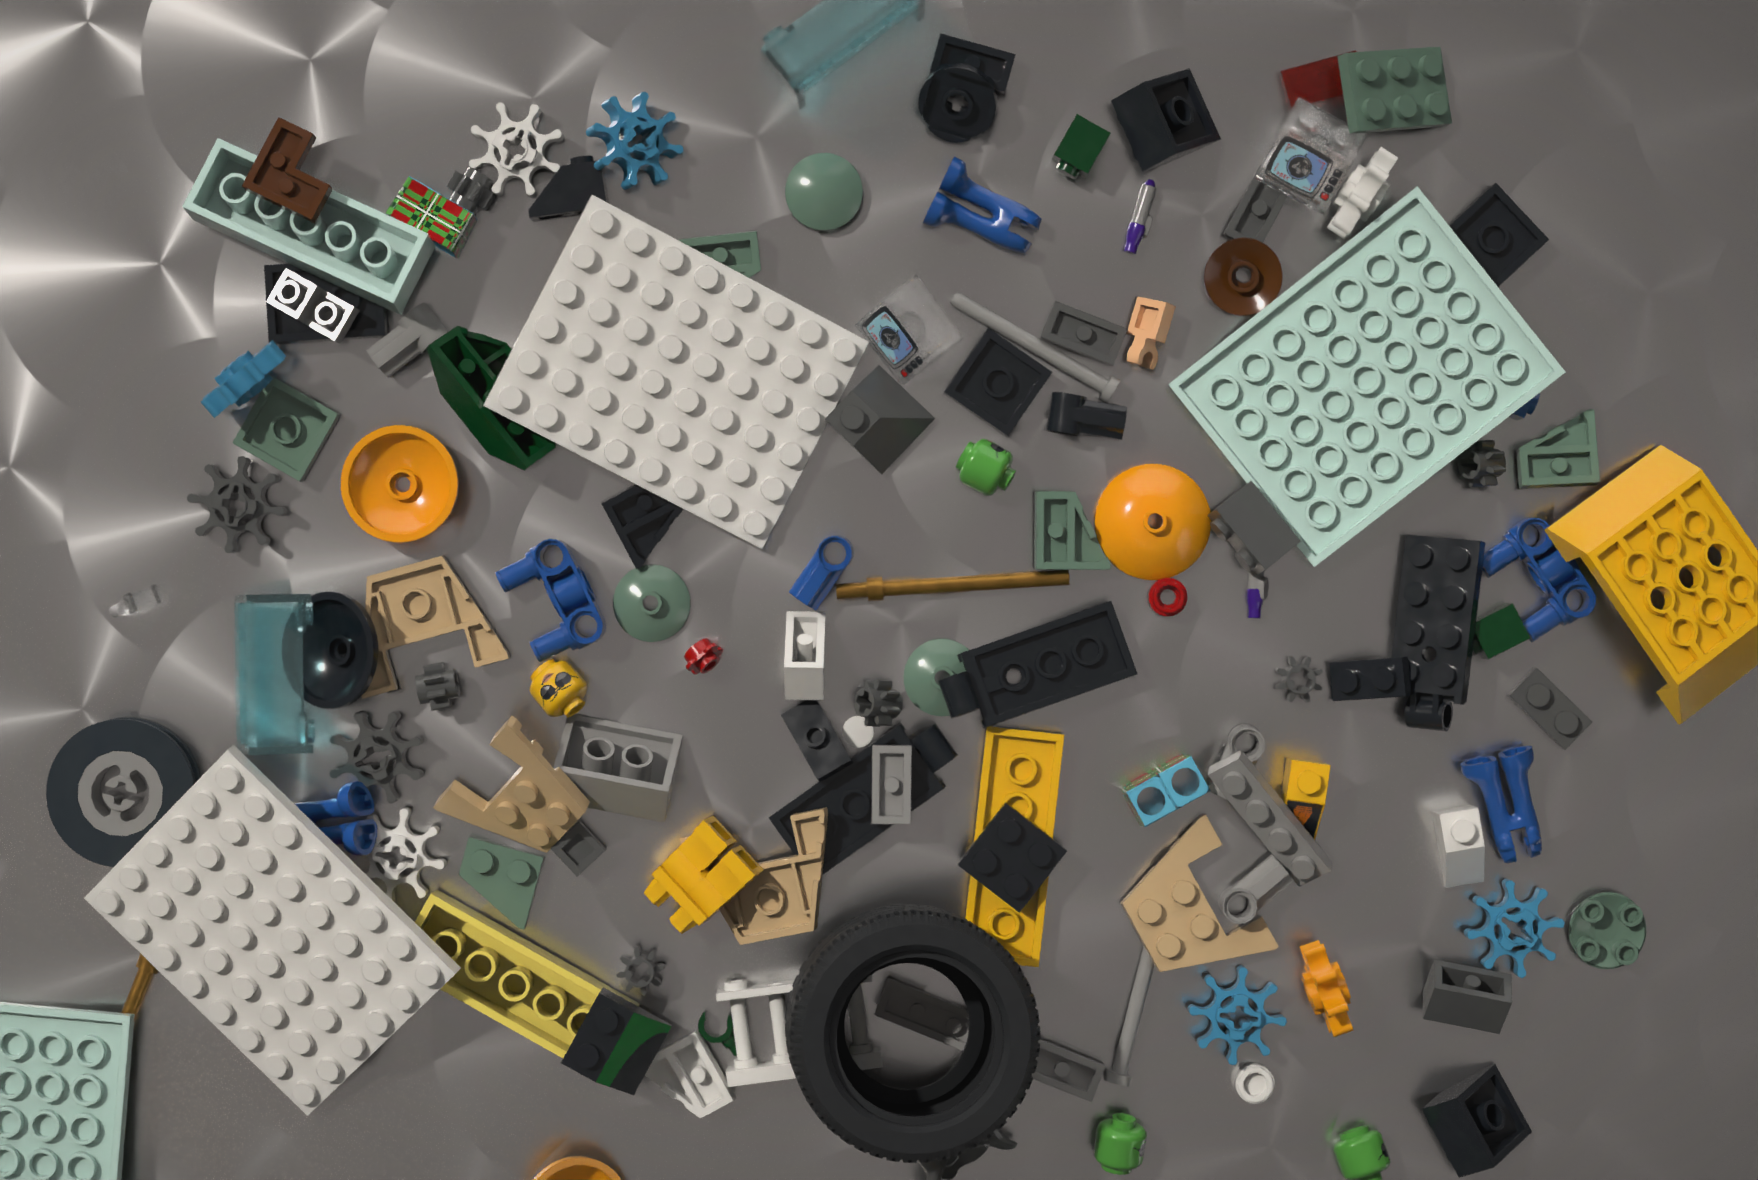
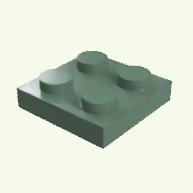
(286, 429)

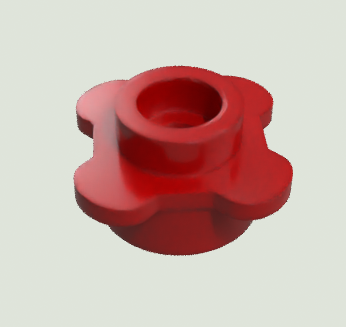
(702, 656)

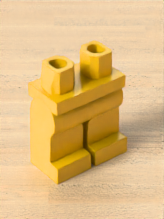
(690, 882)

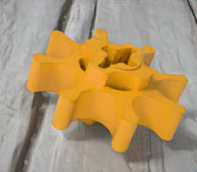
(1326, 988)

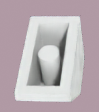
(804, 655)
(1460, 845)

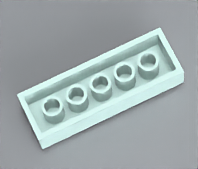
(345, 246)

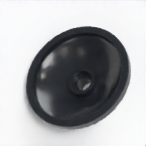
(338, 651)

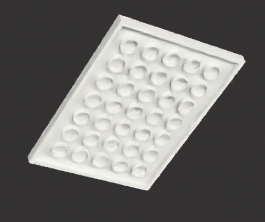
(676, 372)
(271, 931)

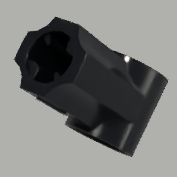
(1076, 416)

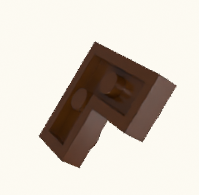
(278, 175)

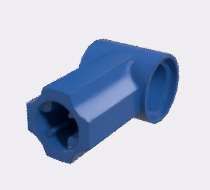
(820, 574)

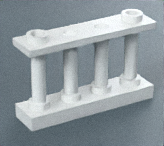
(747, 1069)

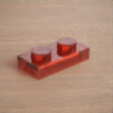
(1312, 81)

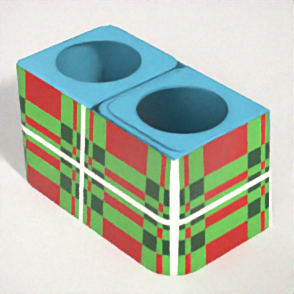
(434, 214)
(1164, 784)

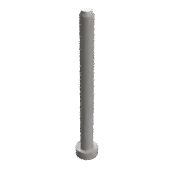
(1036, 346)
(1118, 1074)

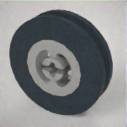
(80, 767)

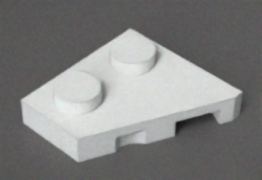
(691, 1075)

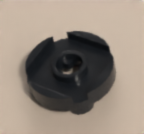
(977, 91)

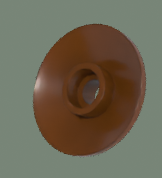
(1239, 296)

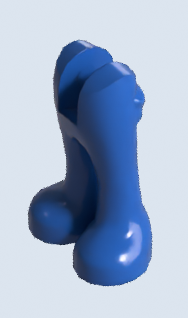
(993, 229)
(1486, 773)
(351, 801)

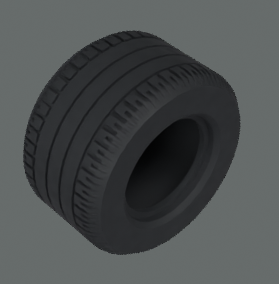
(964, 1102)

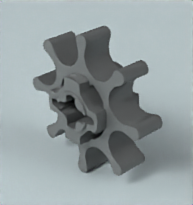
(239, 487)
(371, 741)

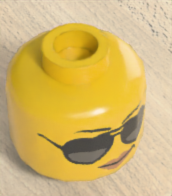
(558, 688)

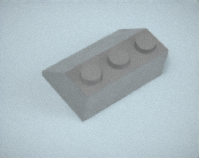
(620, 765)

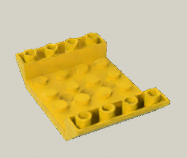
(1638, 539)

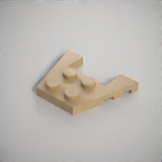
(423, 604)
(531, 806)
(787, 892)
(1175, 915)

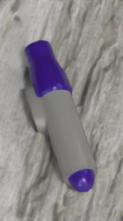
(1141, 219)
(1256, 593)

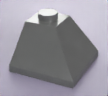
(879, 419)

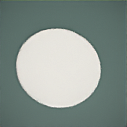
(856, 733)

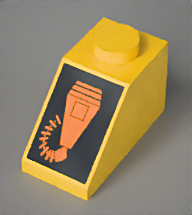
(1306, 791)

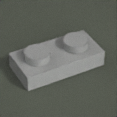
(891, 784)

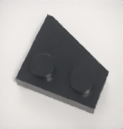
(640, 520)

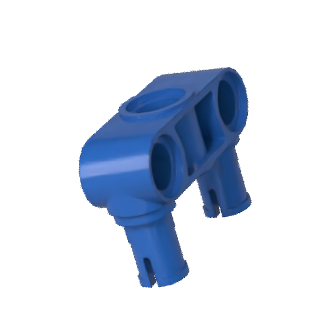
(1548, 571)
(568, 592)

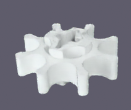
(500, 141)
(1362, 192)
(401, 837)

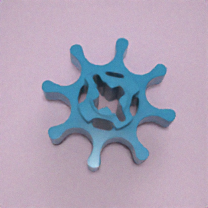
(647, 150)
(243, 378)
(1525, 915)
(1235, 1033)

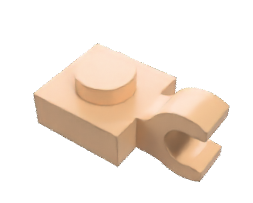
(1148, 325)

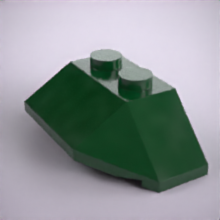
(465, 373)

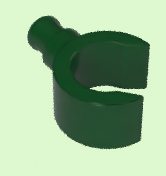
(726, 1038)

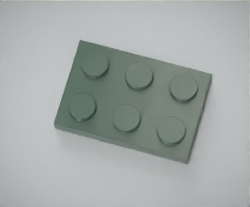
(1394, 89)

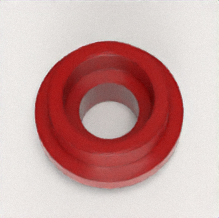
(1180, 597)

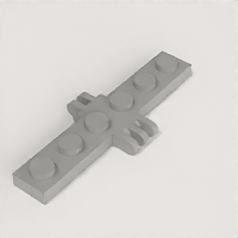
(951, 1026)

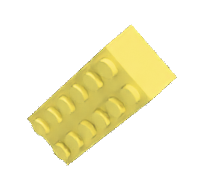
(510, 975)

